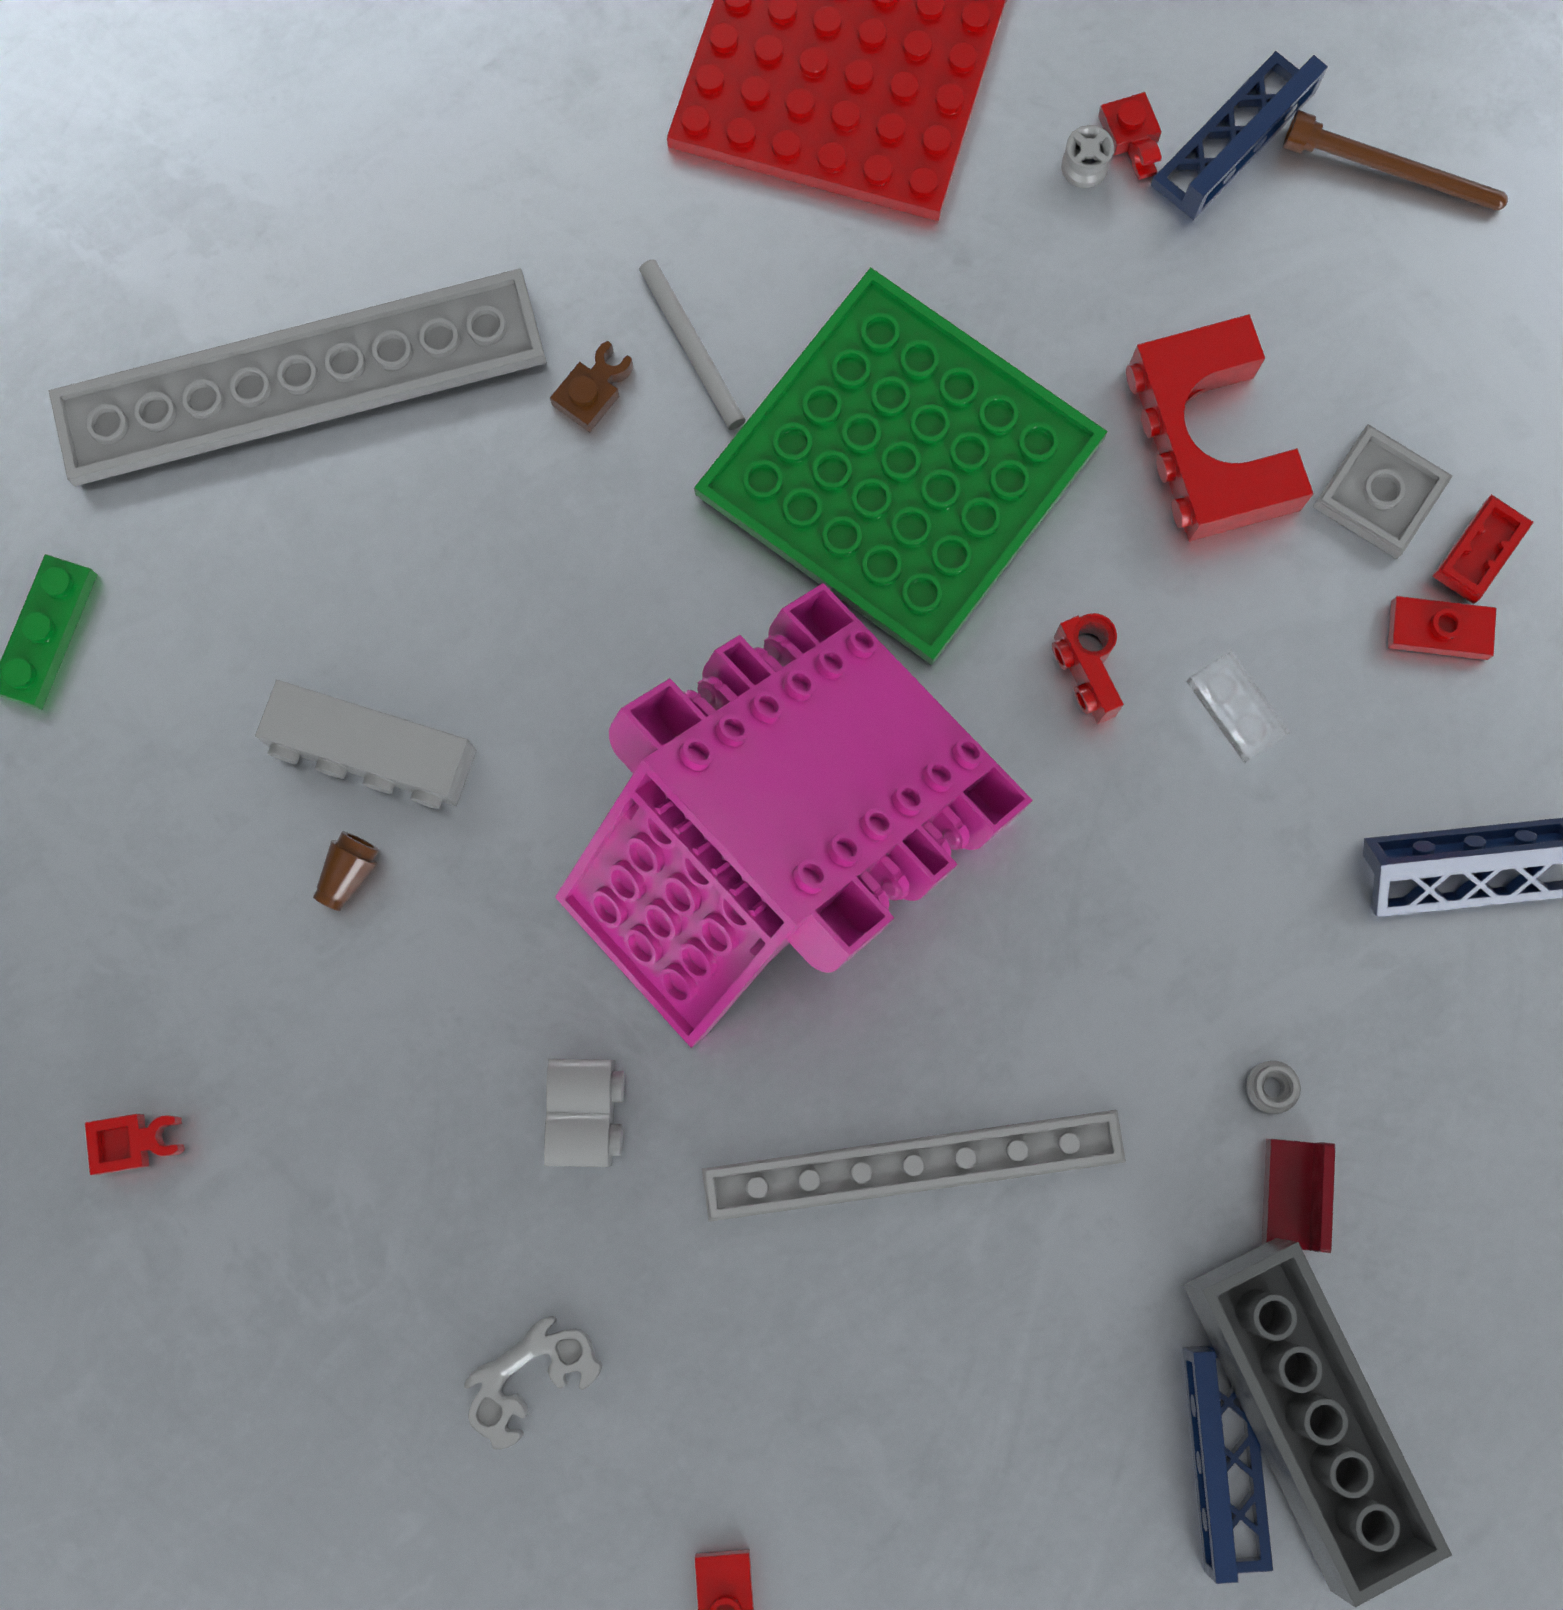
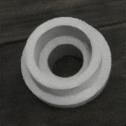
(1289, 1087)

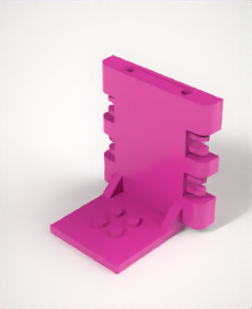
(778, 812)

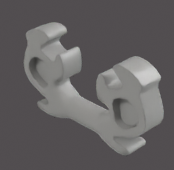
(492, 1410)

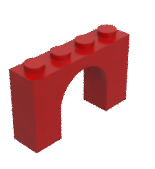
(1206, 491)

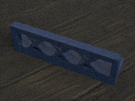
(1243, 141)
(1469, 851)
(1211, 1466)

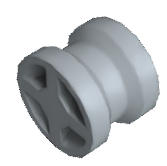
(1083, 144)

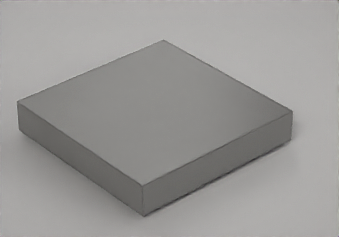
(1382, 491)

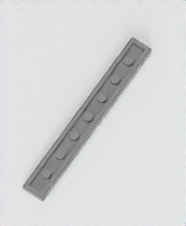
(913, 1165)

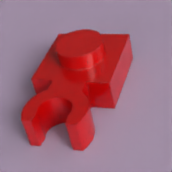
(125, 1141)

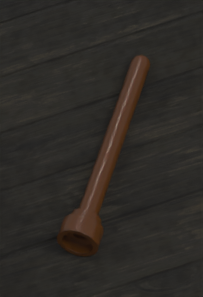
(1308, 134)

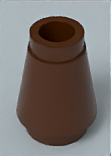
(344, 869)

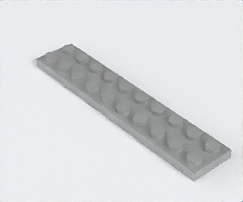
(296, 377)

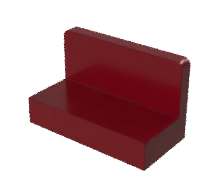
(1299, 1193)

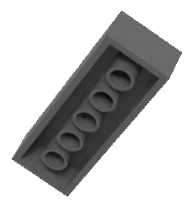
(1317, 1421)

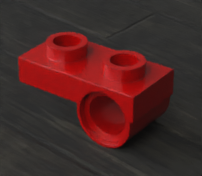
(1095, 688)

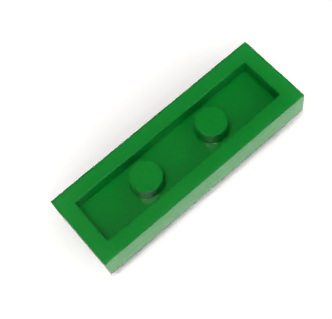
(44, 630)

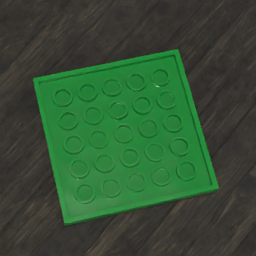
(900, 464)

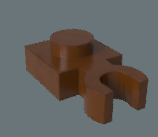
(589, 392)

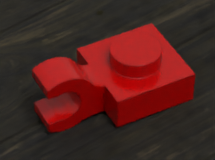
(1134, 131)

